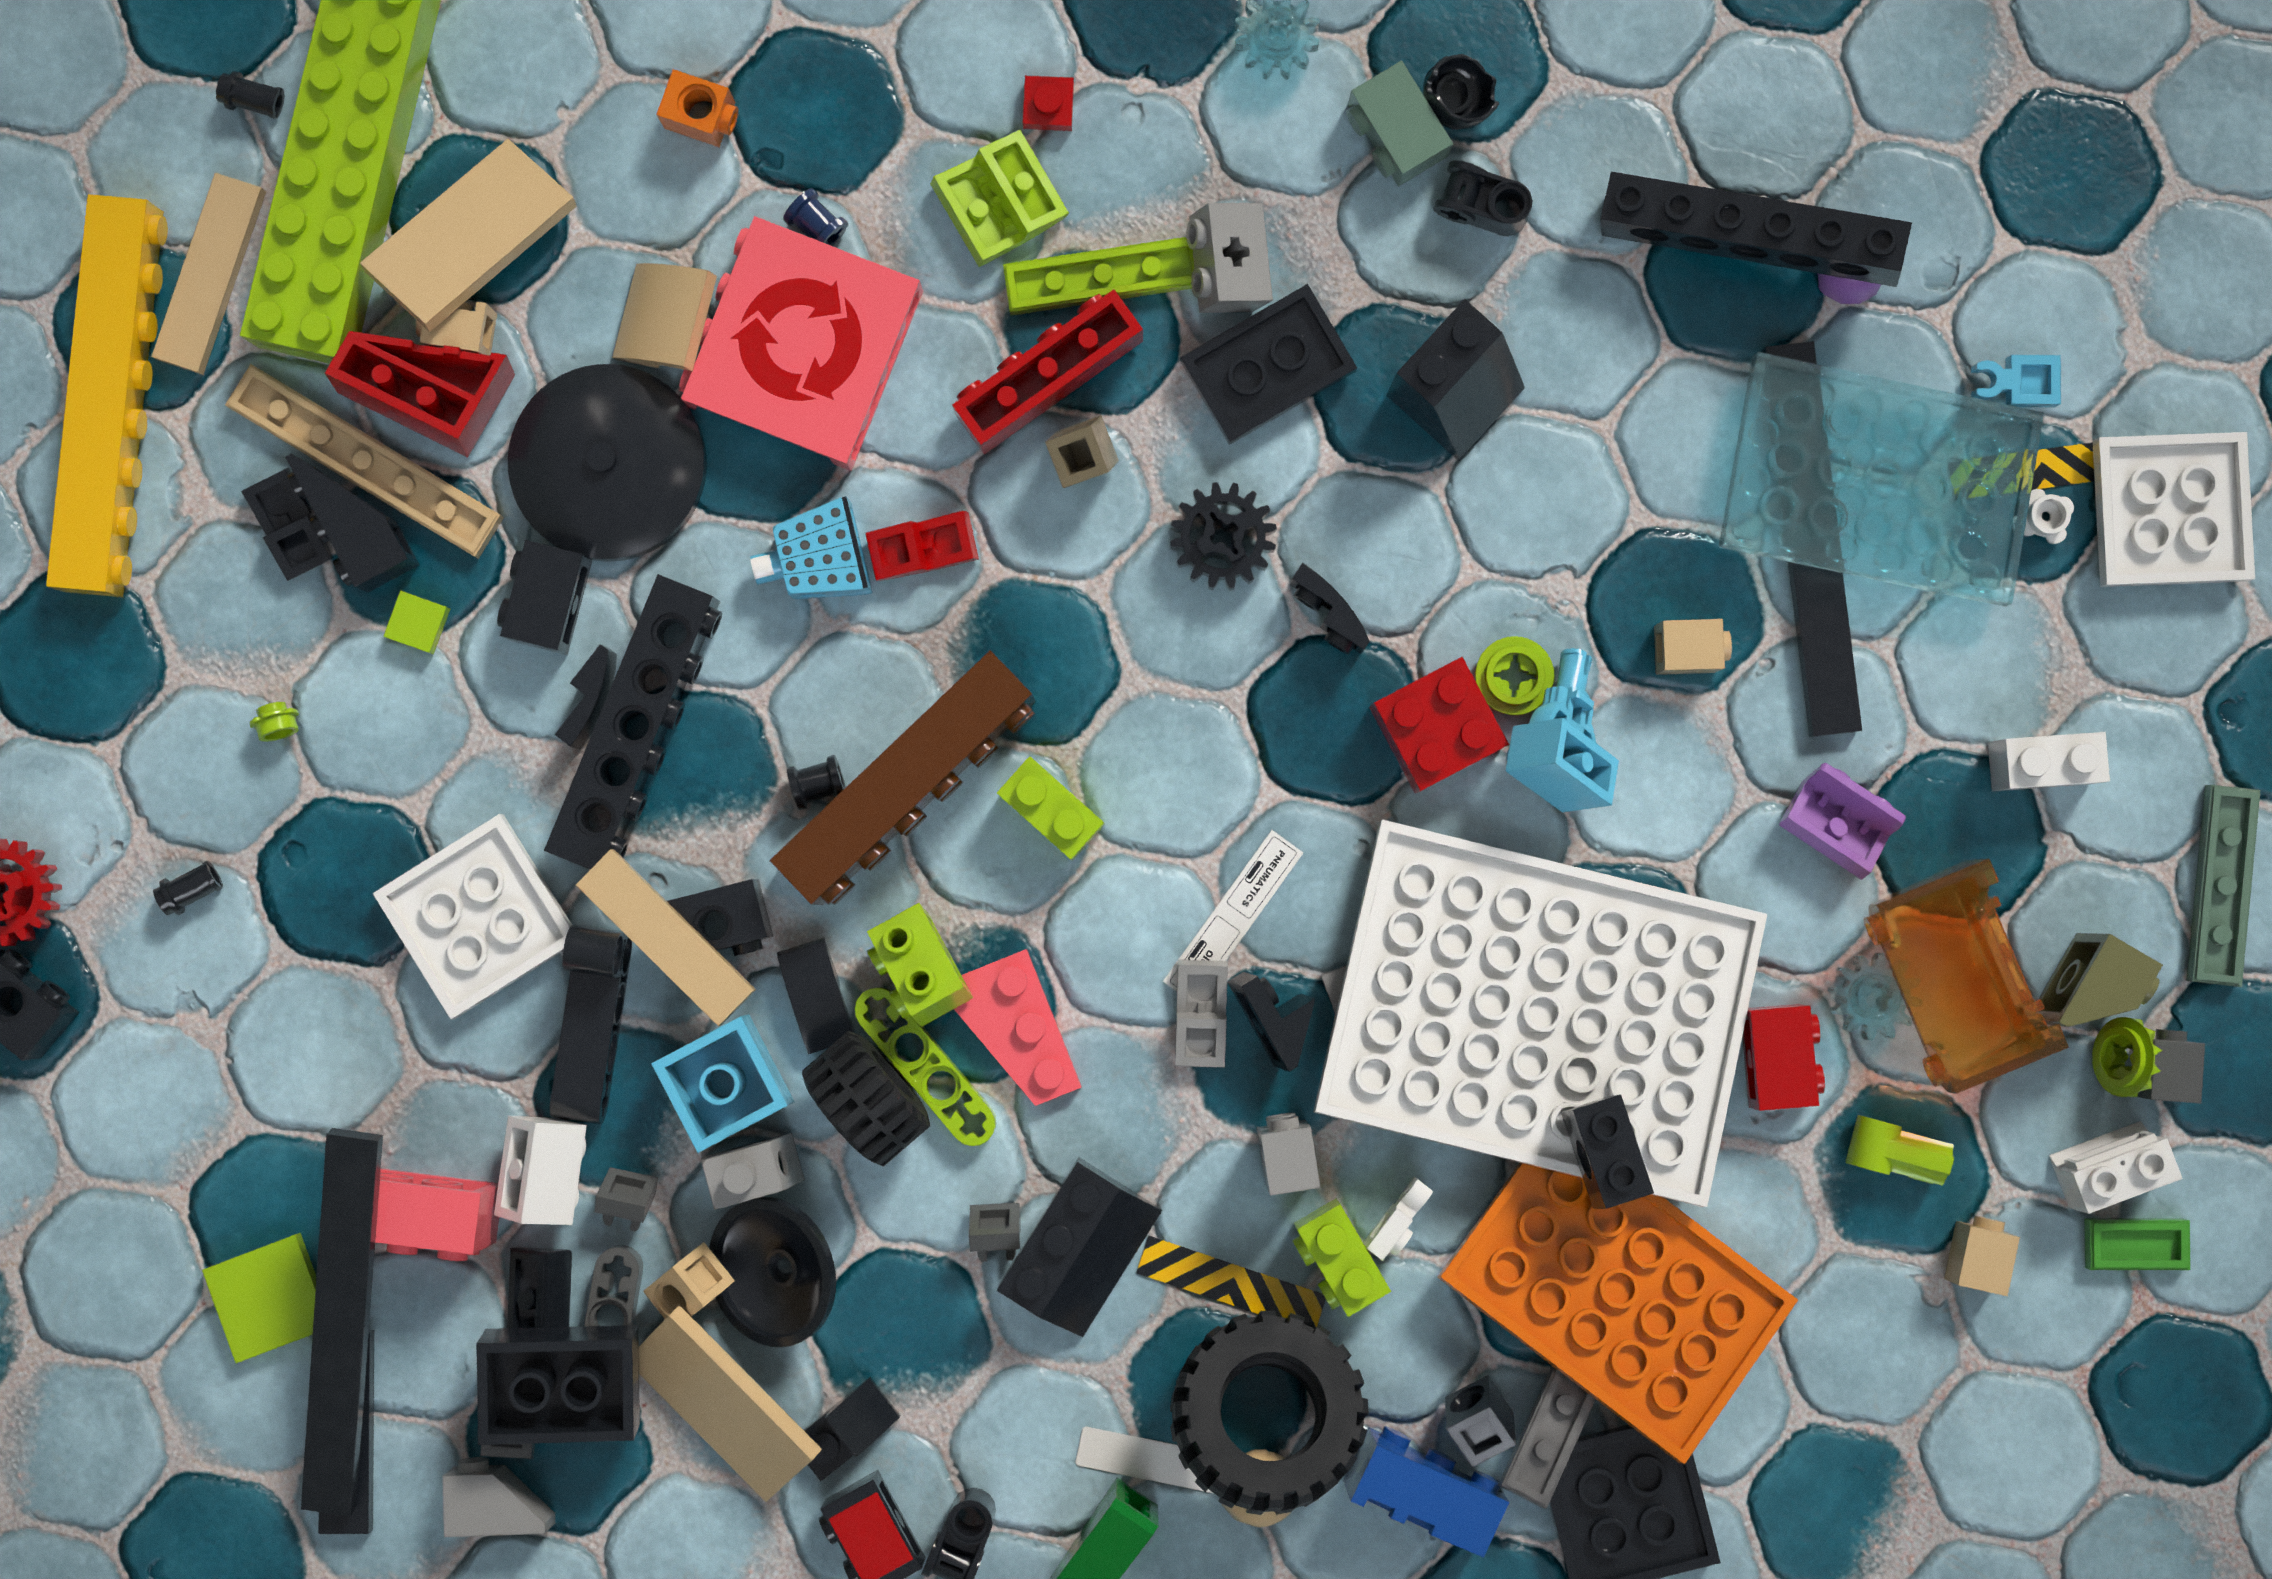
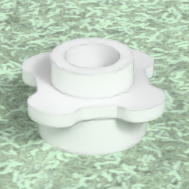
(2060, 514)

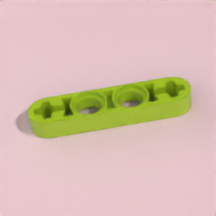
(919, 1071)

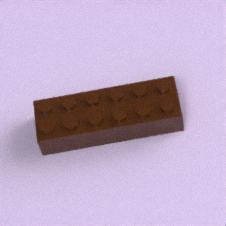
(904, 780)

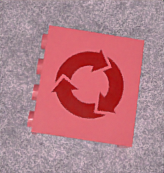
(801, 341)

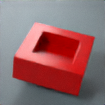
(1048, 103)

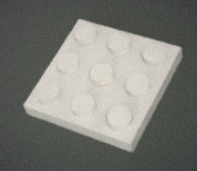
(2173, 509)
(476, 916)

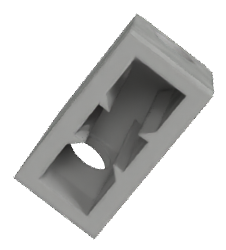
(752, 1170)

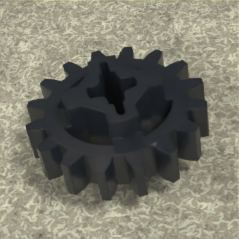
(1241, 524)

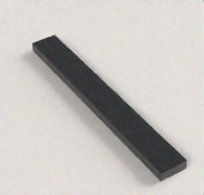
(1822, 627)
(341, 1320)

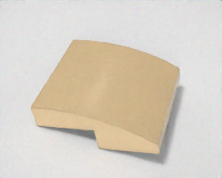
(664, 316)

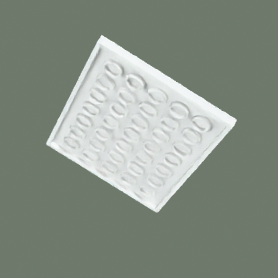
(1529, 986)

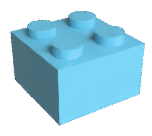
(722, 1082)

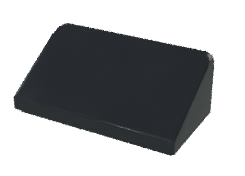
(539, 1287)

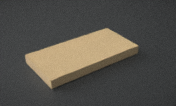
(468, 234)
(724, 1404)

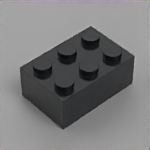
(558, 1384)

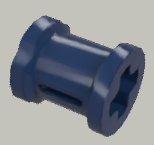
(815, 219)

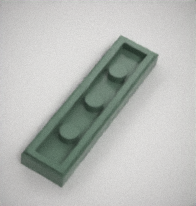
(2223, 885)

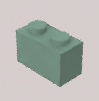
(1398, 124)

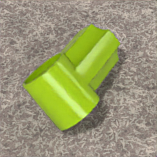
(1889, 1149)

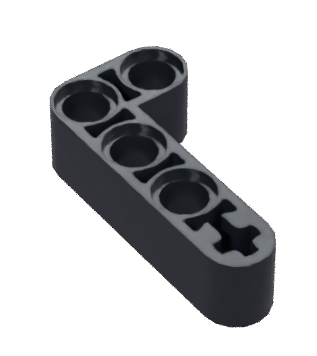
(590, 1023)

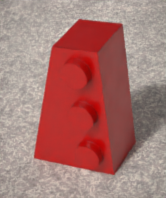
(422, 387)

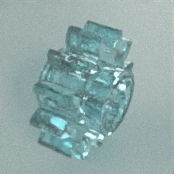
(1277, 52)
(1857, 987)

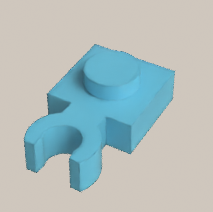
(2025, 380)

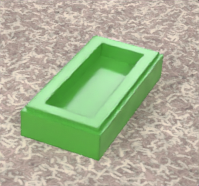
(2137, 1243)

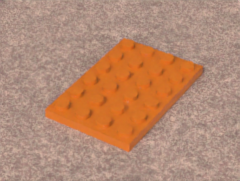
(1621, 1300)

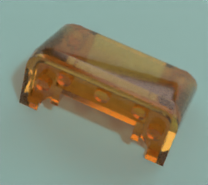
(1961, 977)

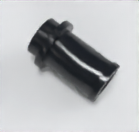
(249, 95)
(176, 894)

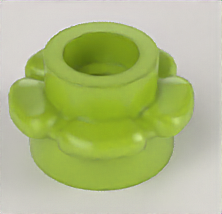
(275, 722)

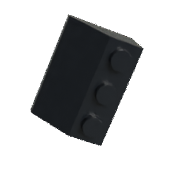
(1079, 1249)

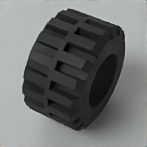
(865, 1098)

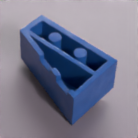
(1426, 1490)

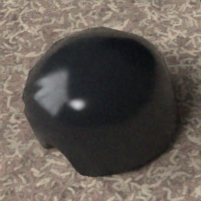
(1460, 92)

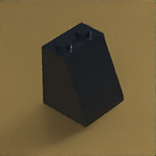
(1458, 380)

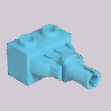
(1558, 747)

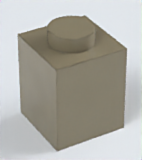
(1082, 451)

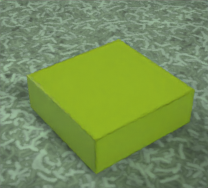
(416, 622)

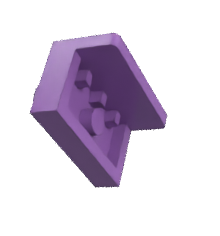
(1841, 819)

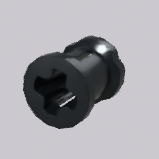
(815, 782)

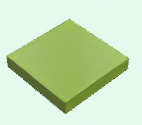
(264, 1297)

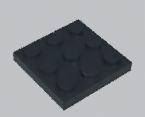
(1630, 1510)

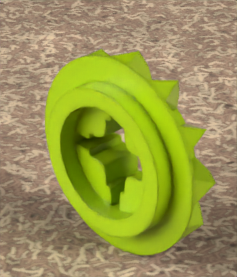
(1530, 659)
(2110, 1057)

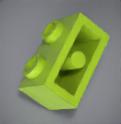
(918, 965)
(1348, 1268)

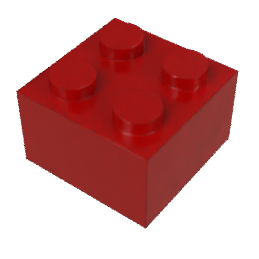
(1438, 725)

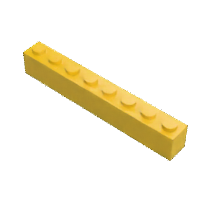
(106, 396)

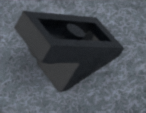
(1280, 1028)
(850, 1427)

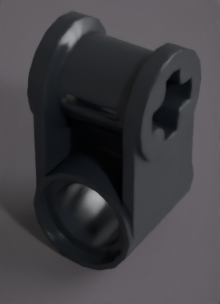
(1480, 197)
(960, 1546)

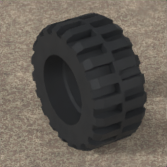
(1323, 1372)

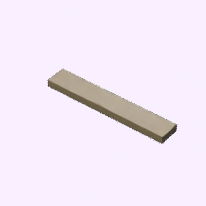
(364, 461)

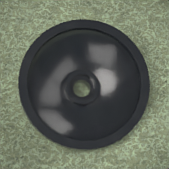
(771, 1297)

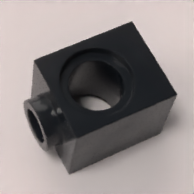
(1480, 1421)

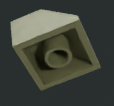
(2098, 980)

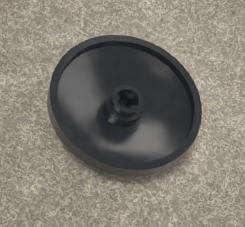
(607, 462)

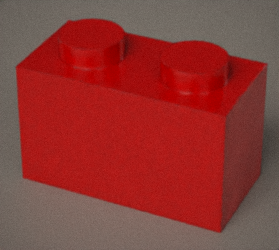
(1782, 1057)

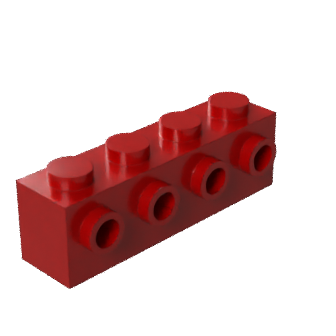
(1048, 371)

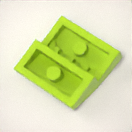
(999, 198)

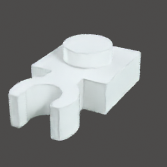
(1392, 1230)

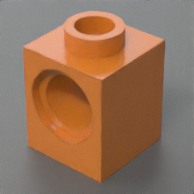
(682, 94)

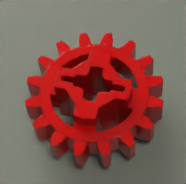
(27, 893)

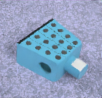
(817, 554)

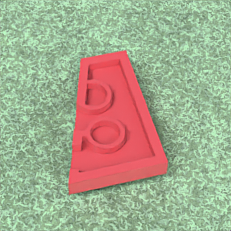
(1019, 1027)

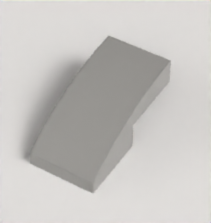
(1201, 1013)

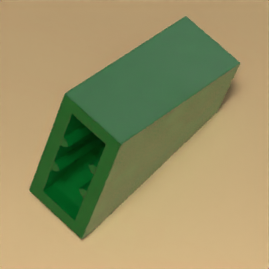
(1111, 1536)

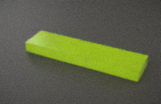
(1080, 276)

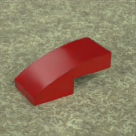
(922, 546)

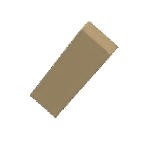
(209, 273)
(665, 937)

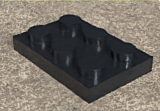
(1268, 364)

